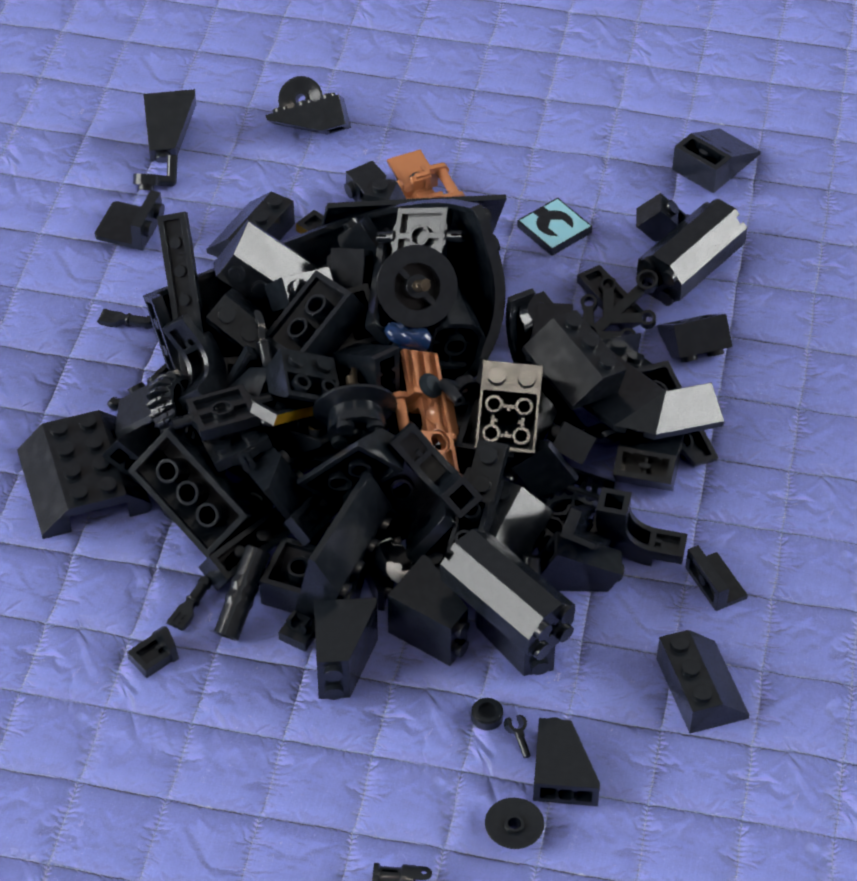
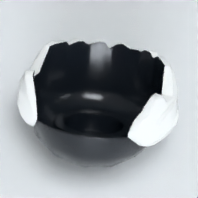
(391, 560)

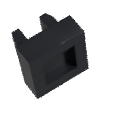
(298, 631)

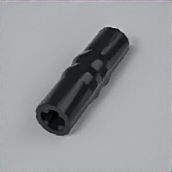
(241, 593)

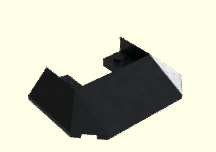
(650, 408)

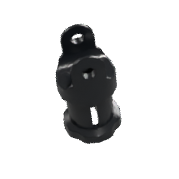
(403, 873)

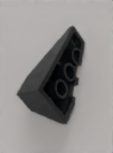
(695, 445)

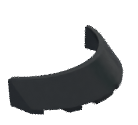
(518, 330)

